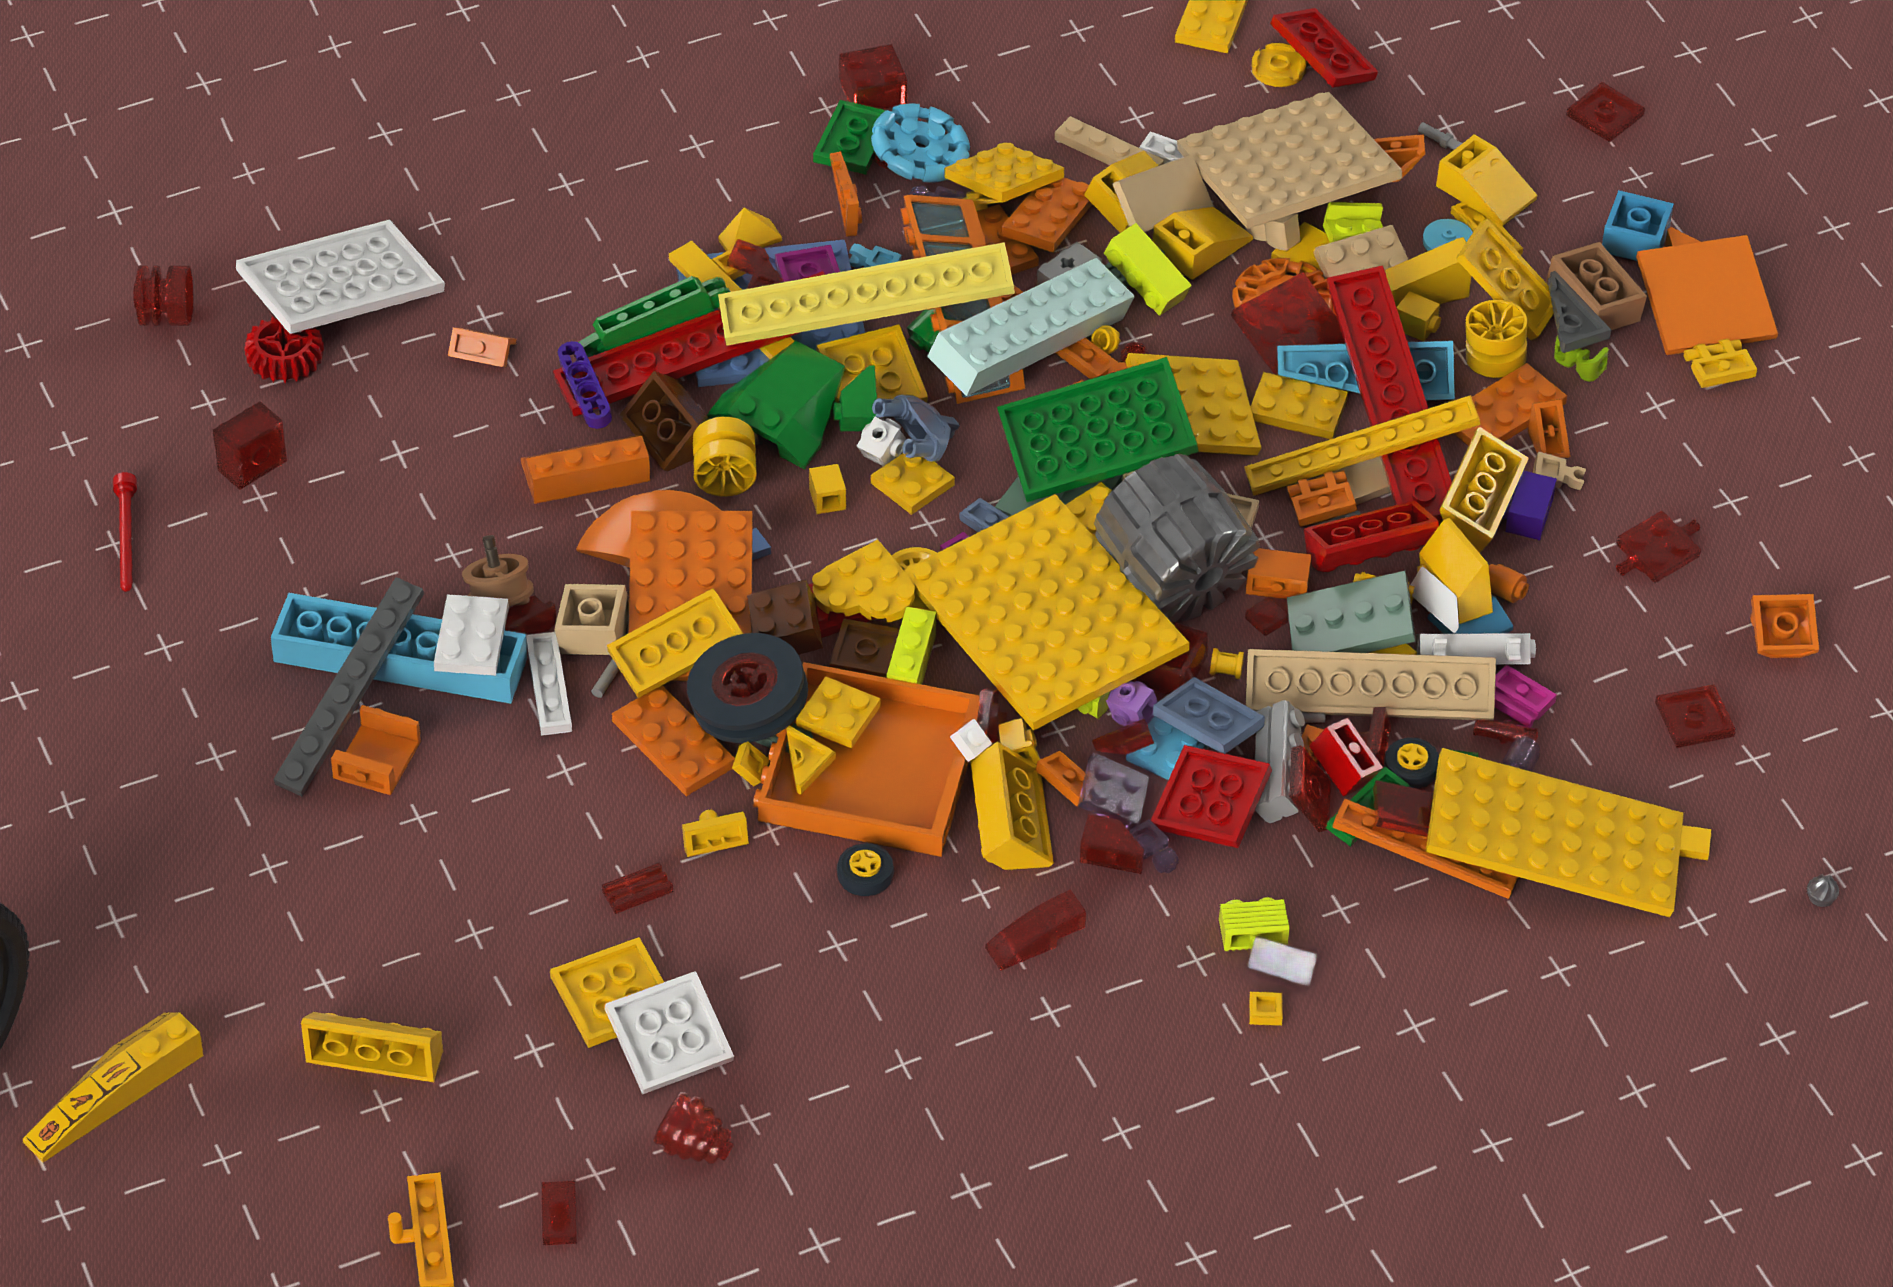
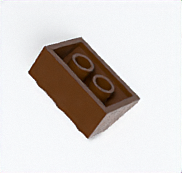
(665, 419)

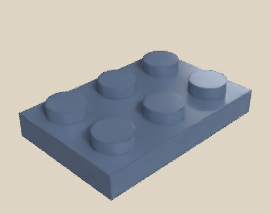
(1208, 715)

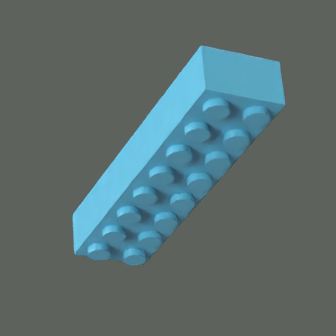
(324, 631)

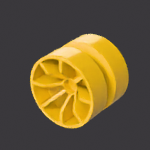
(1496, 338)
(724, 456)

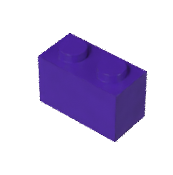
(1530, 505)

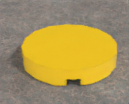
(1278, 65)

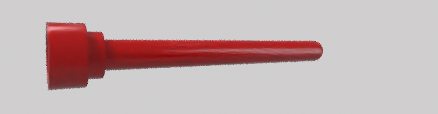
(125, 487)

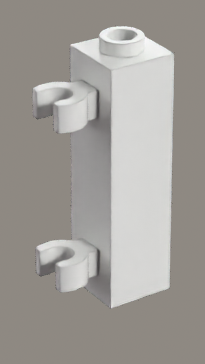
(1505, 647)

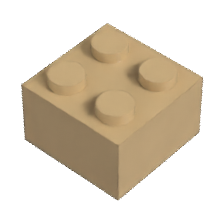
(591, 618)

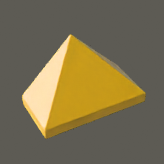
(750, 228)

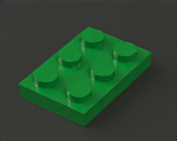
(851, 134)

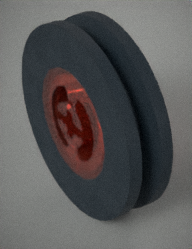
(725, 704)

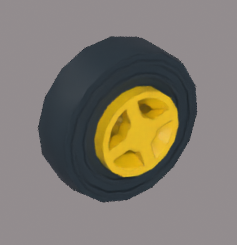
(1413, 761)
(877, 867)

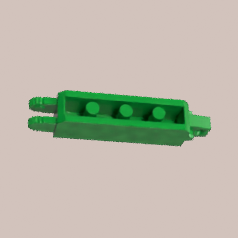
(654, 313)

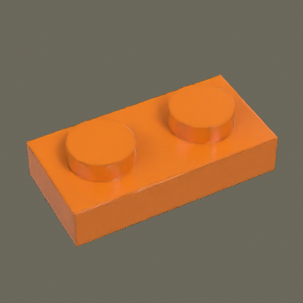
(1063, 775)

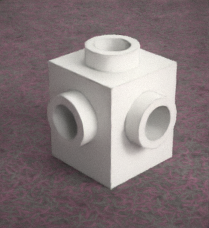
(881, 441)

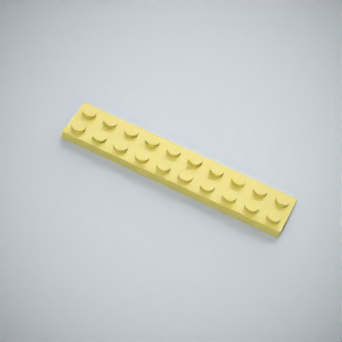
(866, 293)

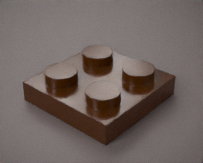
(864, 648)

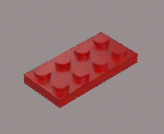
(1324, 47)

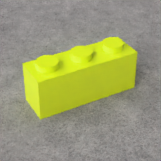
(1147, 269)
(913, 646)

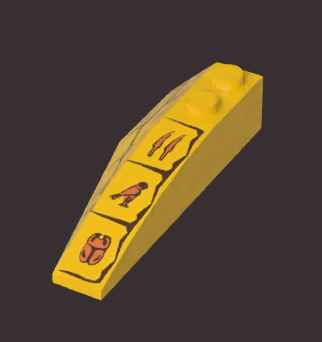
(117, 1081)

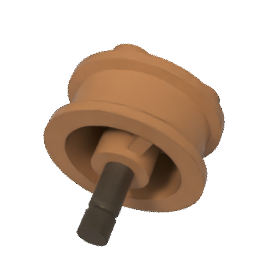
(499, 575)

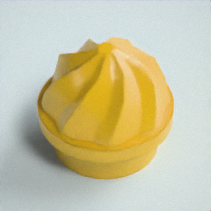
(1106, 338)

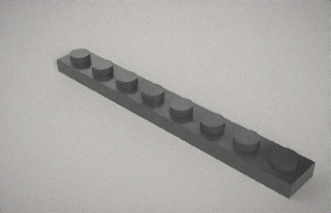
(348, 687)

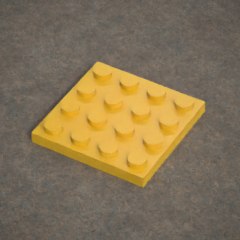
(1213, 402)

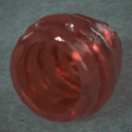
(693, 1131)

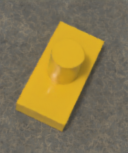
(714, 833)

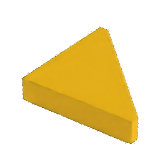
(807, 757)

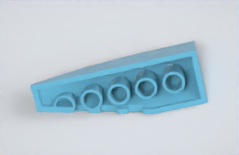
(1332, 367)

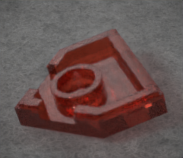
(990, 715)

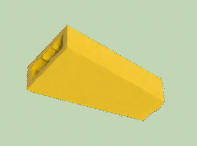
(1432, 275)

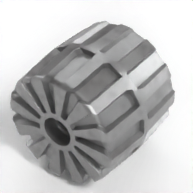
(1177, 536)

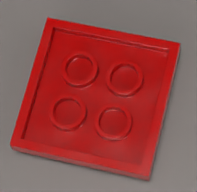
(1211, 796)

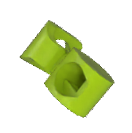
(1587, 368)

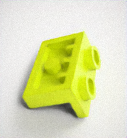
(1351, 219)

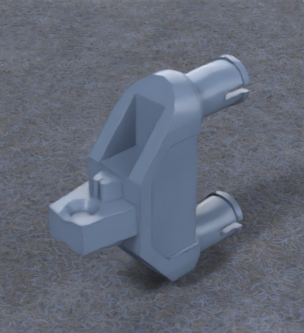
(922, 422)

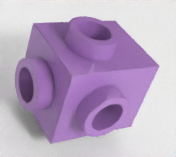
(1131, 703)

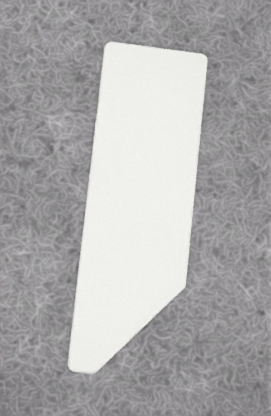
(1436, 598)

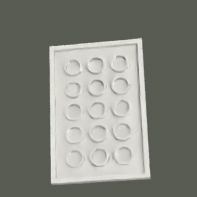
(339, 276)

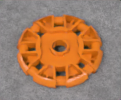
(1271, 273)

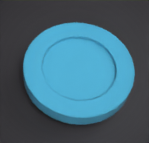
(1444, 231)

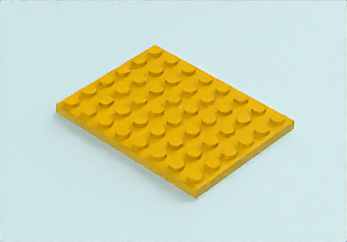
(1045, 611)

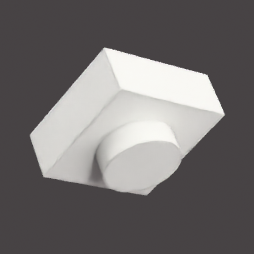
(971, 740)

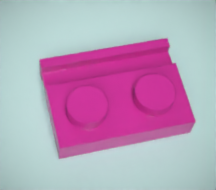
(1521, 696)

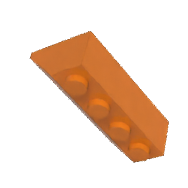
(587, 469)

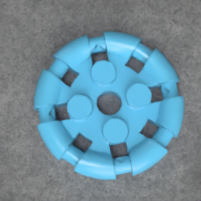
(913, 160)

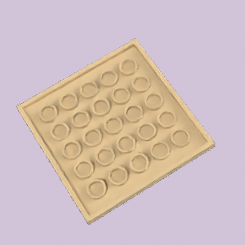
(1289, 159)

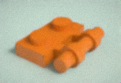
(1322, 503)

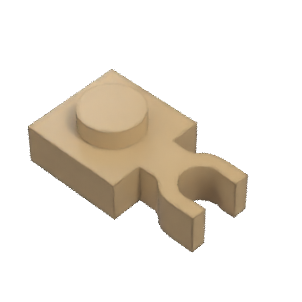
(1556, 467)

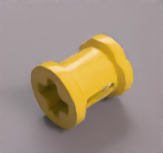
(1226, 663)

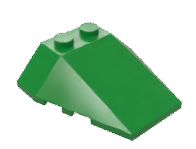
(787, 400)

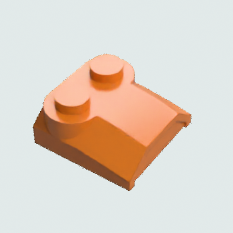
(1785, 625)

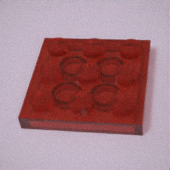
(1287, 316)

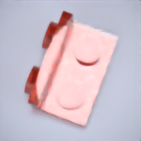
(531, 617)

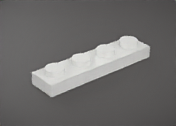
(548, 683)

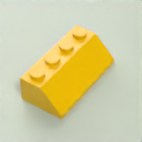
(1483, 487)
(1011, 810)
(371, 1046)

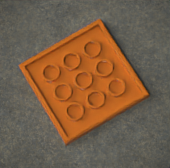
(1706, 293)

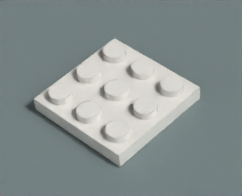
(669, 1032)

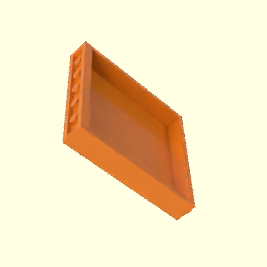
(895, 781)

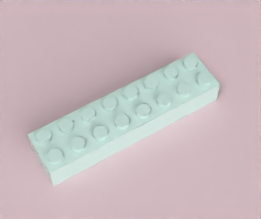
(1030, 326)

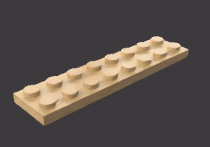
(1360, 681)

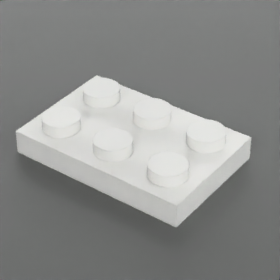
(471, 635)

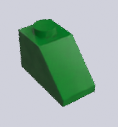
(856, 402)

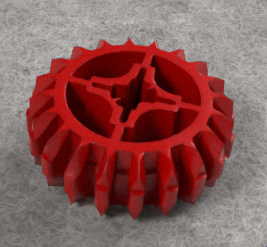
(268, 357)

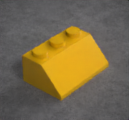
(1460, 569)

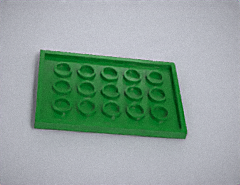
(1096, 429)

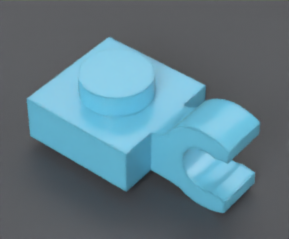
(864, 257)

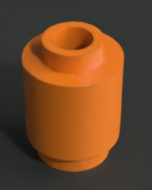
(1507, 583)

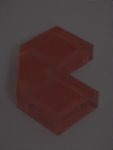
(753, 261)

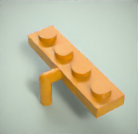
(428, 1230)

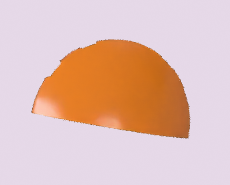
(611, 532)

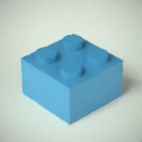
(1636, 225)

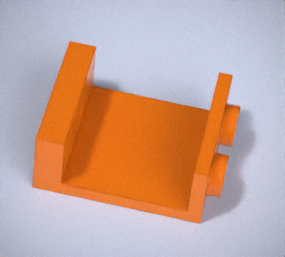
(378, 751)

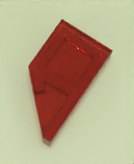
(1125, 739)

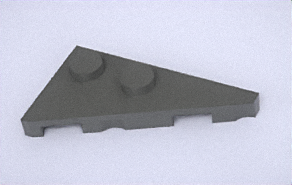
(1574, 319)

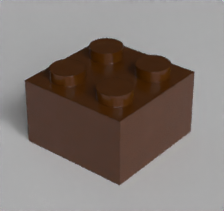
(787, 614)

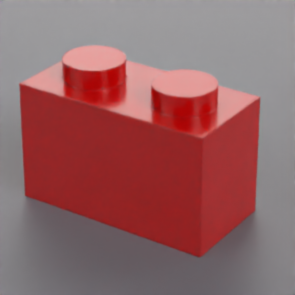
(1345, 756)

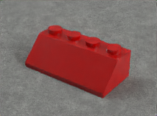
(1369, 535)

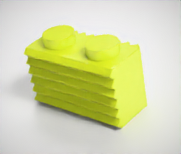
(1245, 920)

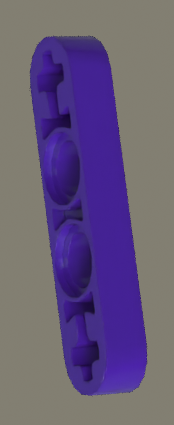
(584, 384)

